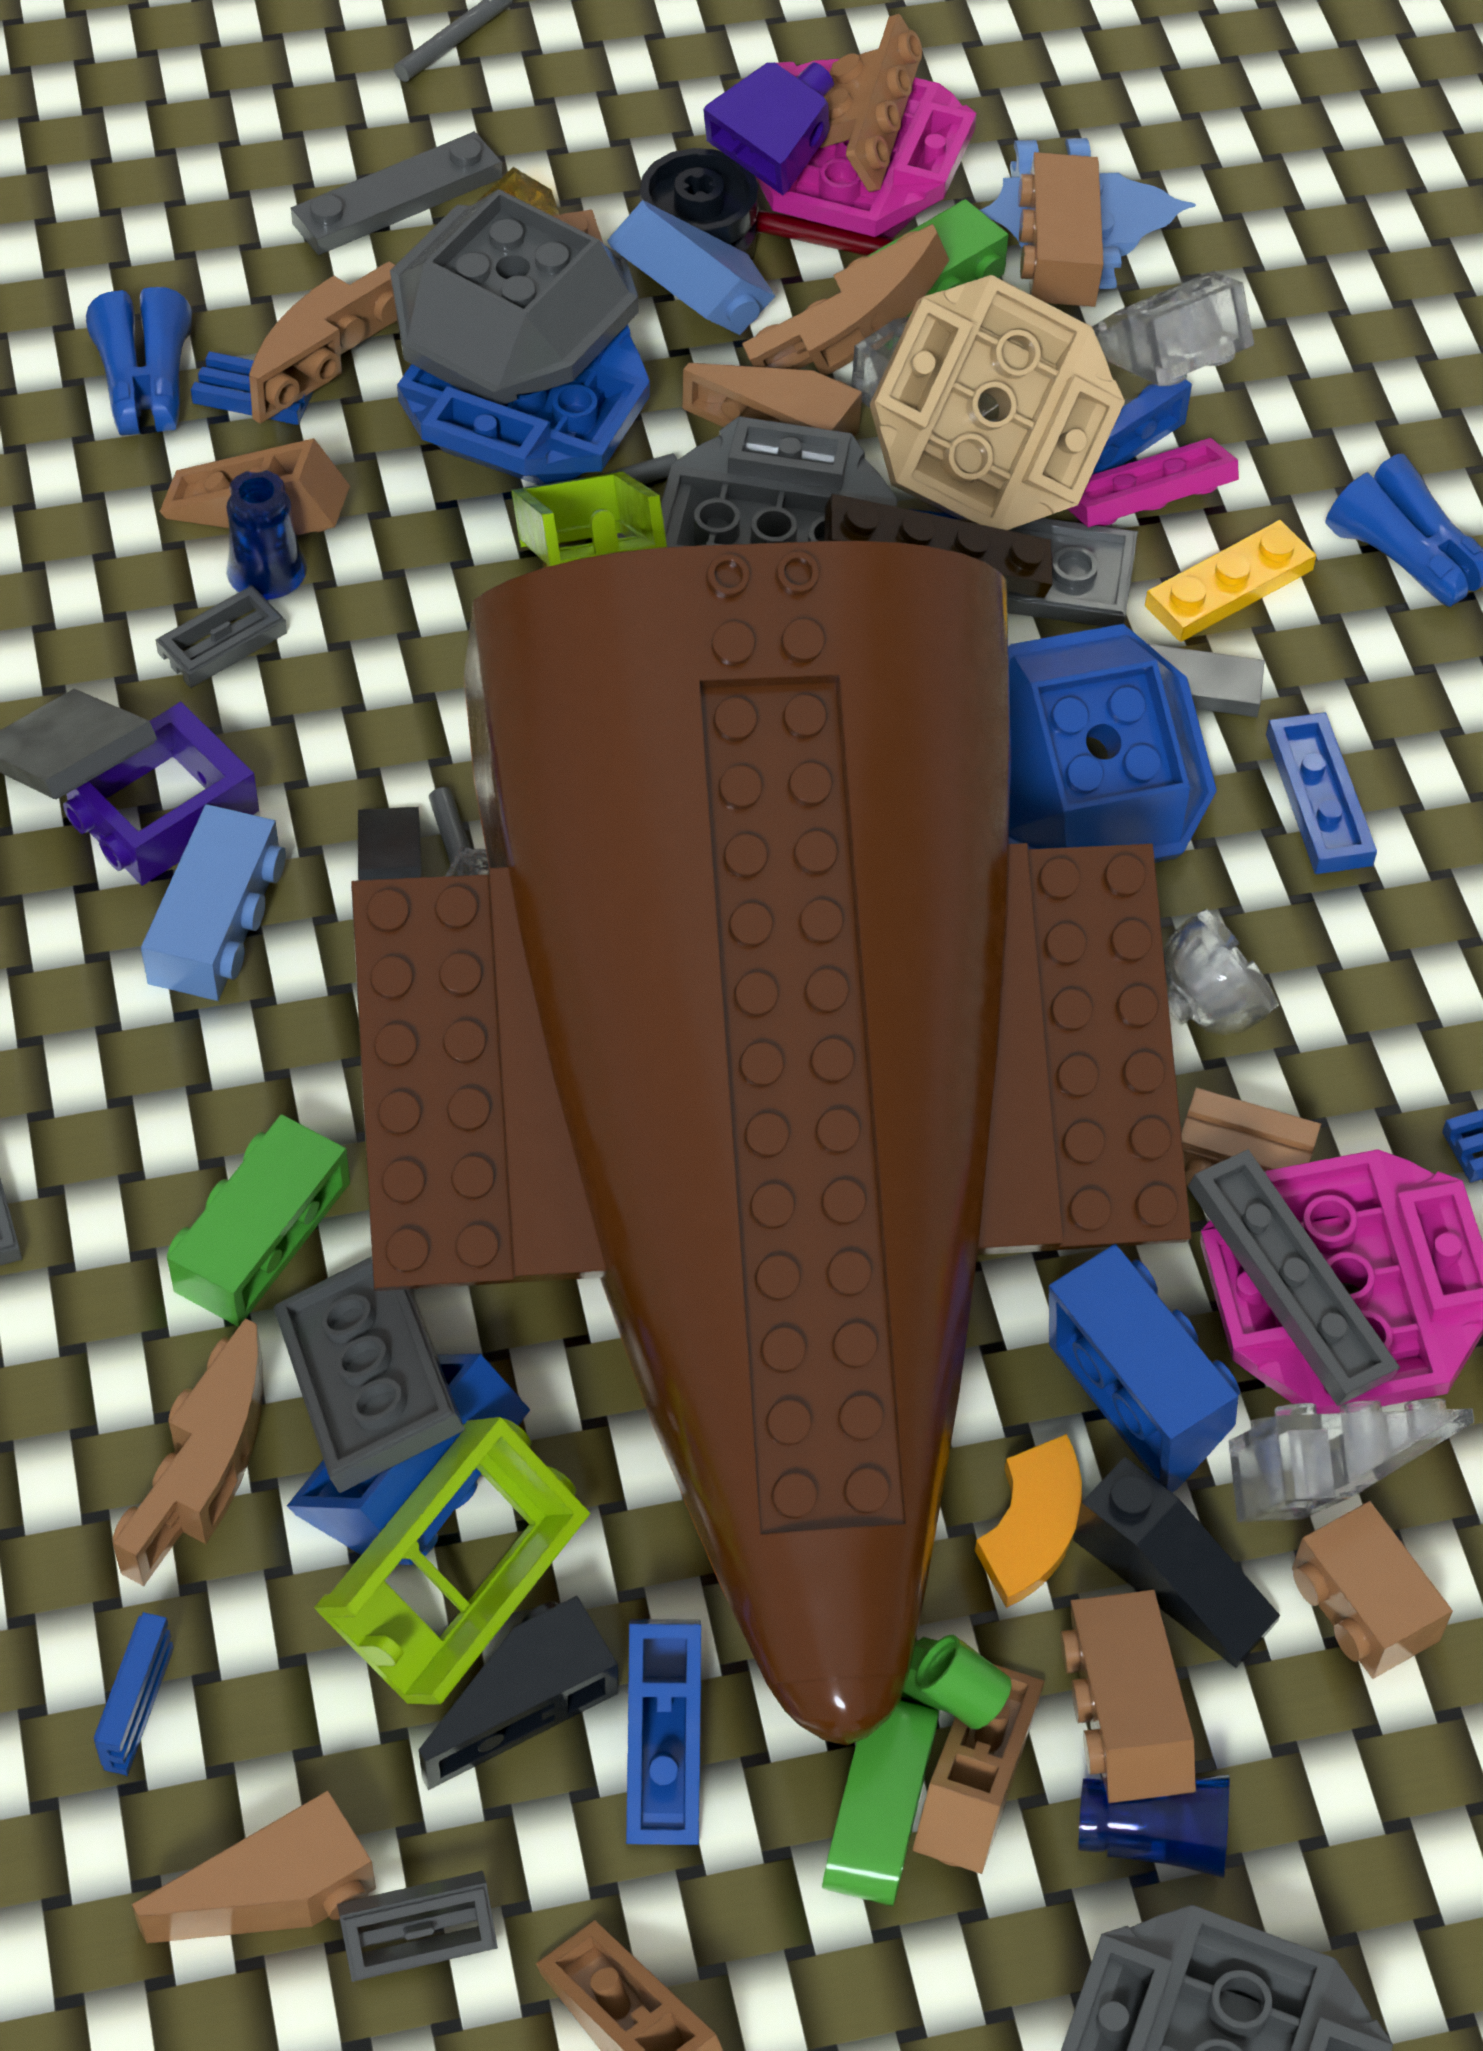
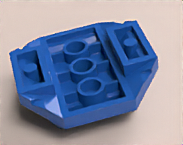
(542, 433)
(1142, 711)

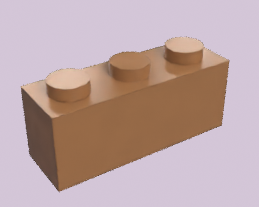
(1061, 229)
(1129, 1697)

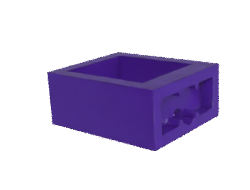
(163, 842)

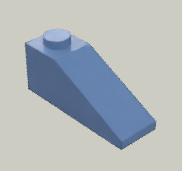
(694, 266)

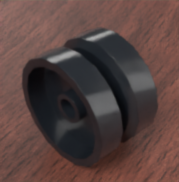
(707, 193)

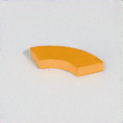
(1039, 1522)

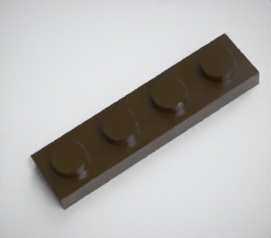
(1018, 556)

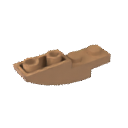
(871, 295)
(311, 336)
(213, 1443)

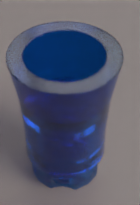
(262, 537)
(1166, 1830)

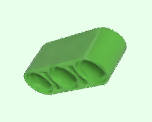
(881, 1806)

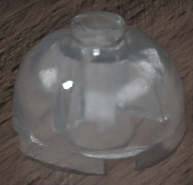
(1212, 978)

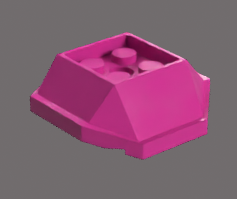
(918, 176)
(1395, 1237)

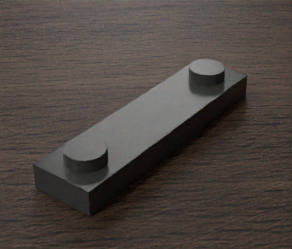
(396, 193)
(1293, 1277)

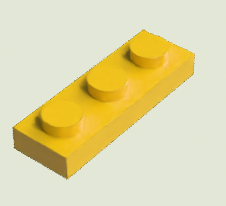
(1230, 580)

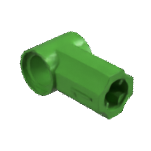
(956, 1681)

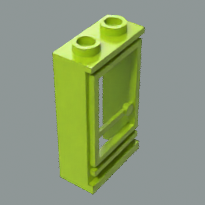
(588, 509)
(383, 1625)

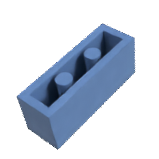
(213, 903)

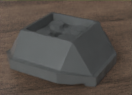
(509, 299)
(765, 484)
(1216, 1987)

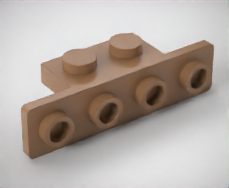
(871, 100)

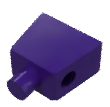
(772, 122)

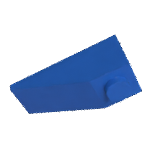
(664, 1731)

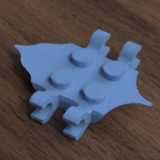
(1127, 206)

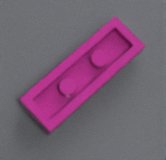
(1155, 482)

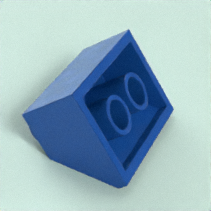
(1141, 1365)
(365, 1509)

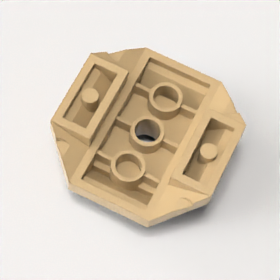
(1050, 396)

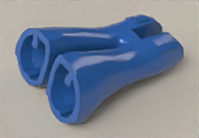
(156, 385)
(1411, 528)

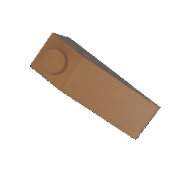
(770, 394)
(309, 478)
(976, 1779)
(267, 1882)
(620, 1998)

